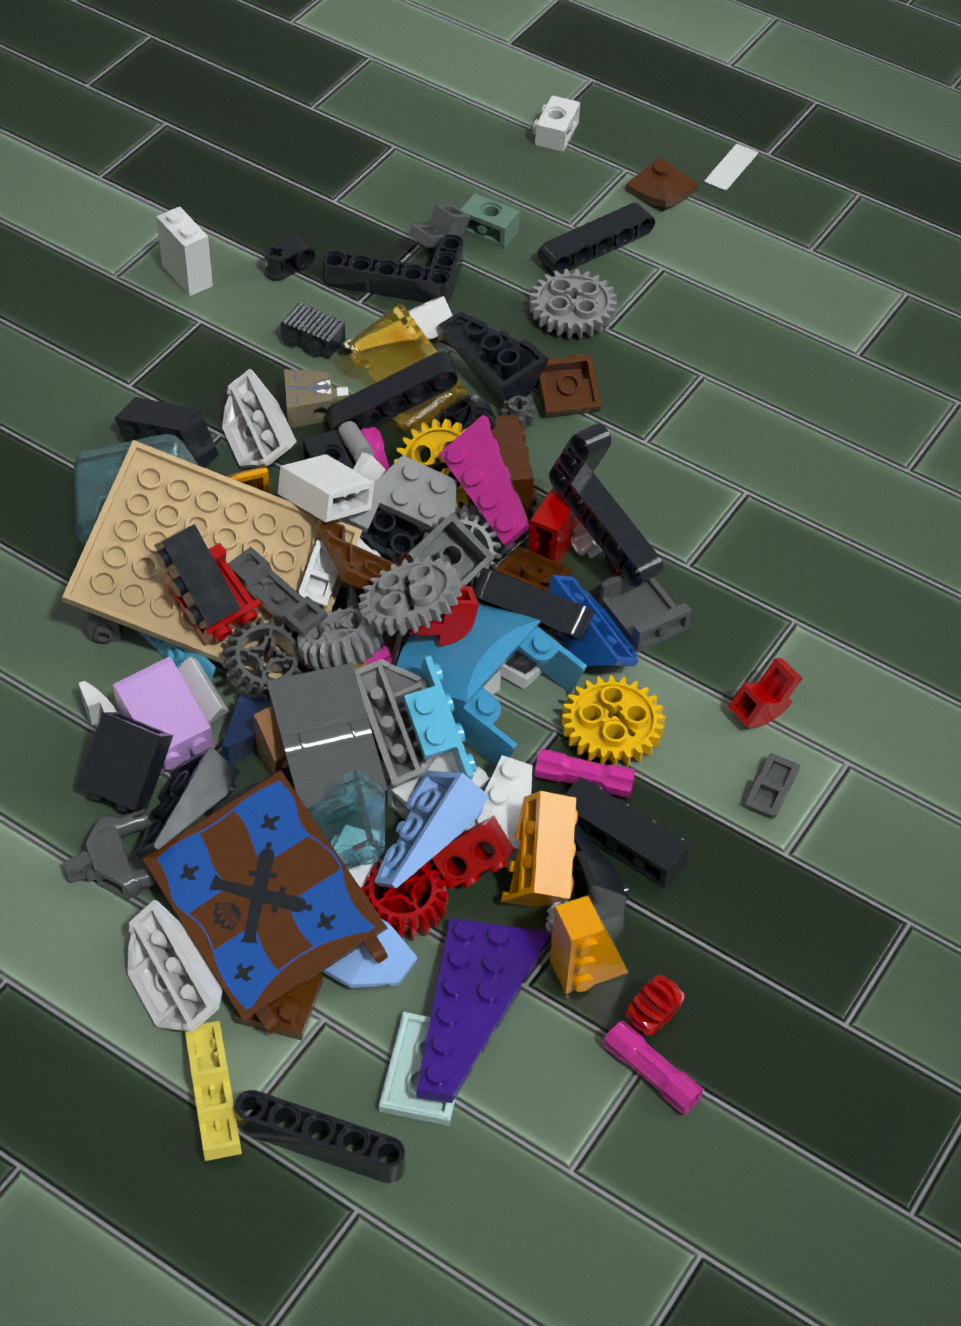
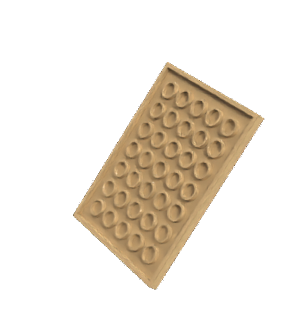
(161, 496)

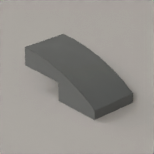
(772, 785)

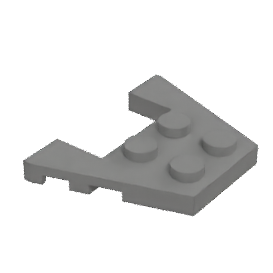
(410, 493)

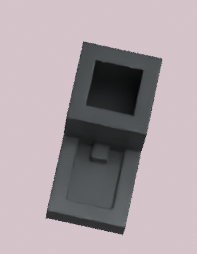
(444, 220)

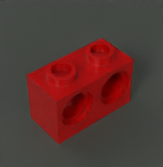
(469, 848)

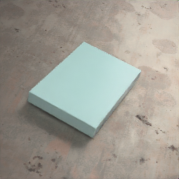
(403, 1076)

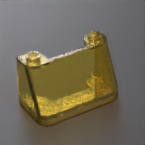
(393, 345)

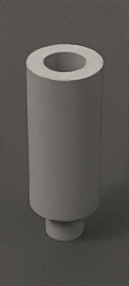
(354, 440)

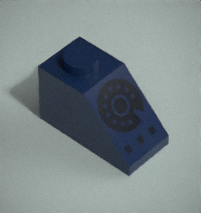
(240, 735)

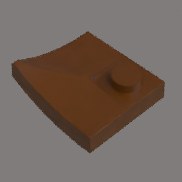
(661, 185)
(292, 1010)

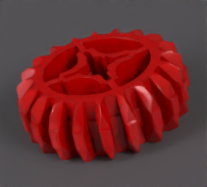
(400, 904)

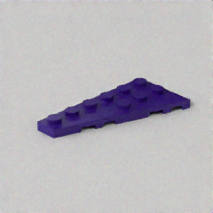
(474, 991)

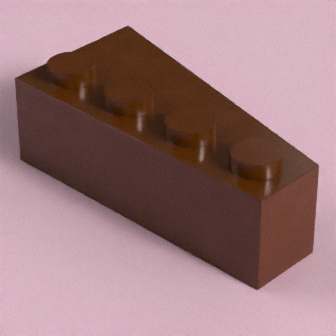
(515, 456)

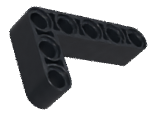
(395, 277)
(596, 508)

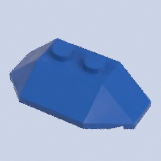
(604, 641)

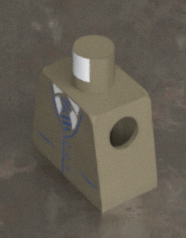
(310, 396)

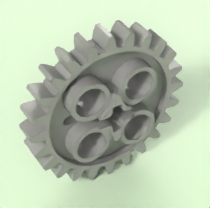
(573, 303)
(388, 603)

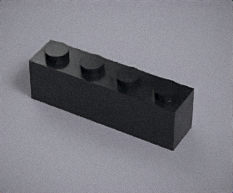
(628, 834)

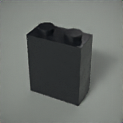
(124, 762)

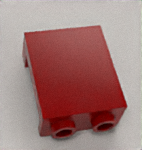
(248, 611)

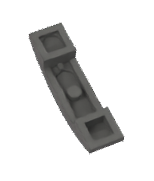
(275, 594)

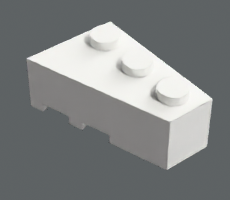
(506, 793)

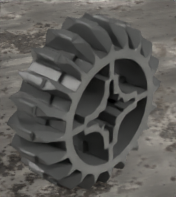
(252, 657)

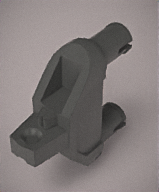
(106, 858)

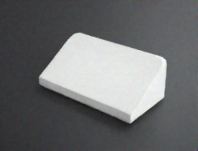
(202, 690)

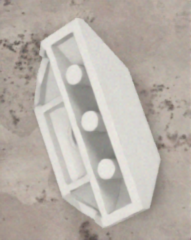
(255, 423)
(170, 971)

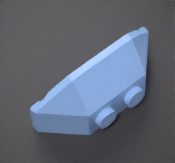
(361, 970)

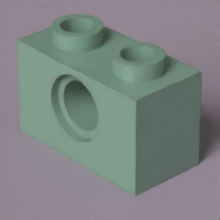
(491, 220)

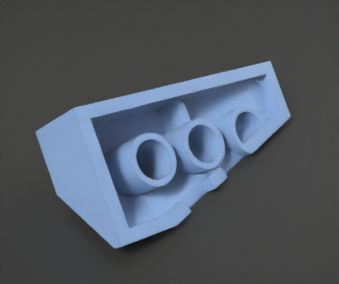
(439, 812)

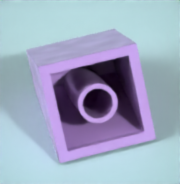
(165, 702)

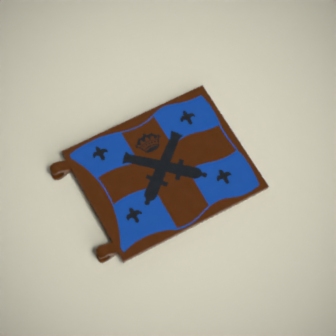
(265, 897)

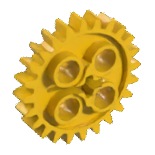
(436, 440)
(616, 713)

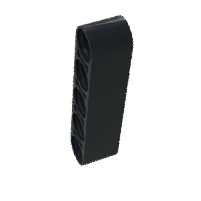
(596, 238)
(395, 393)
(328, 1150)

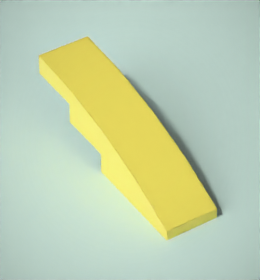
(213, 1092)

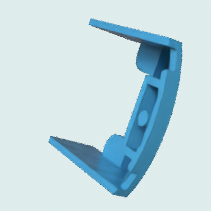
(477, 658)

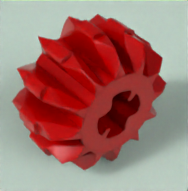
(655, 1005)

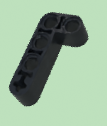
(555, 612)

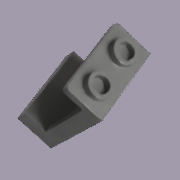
(643, 612)

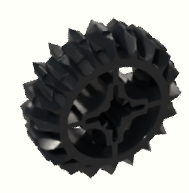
(466, 411)

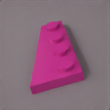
(482, 473)

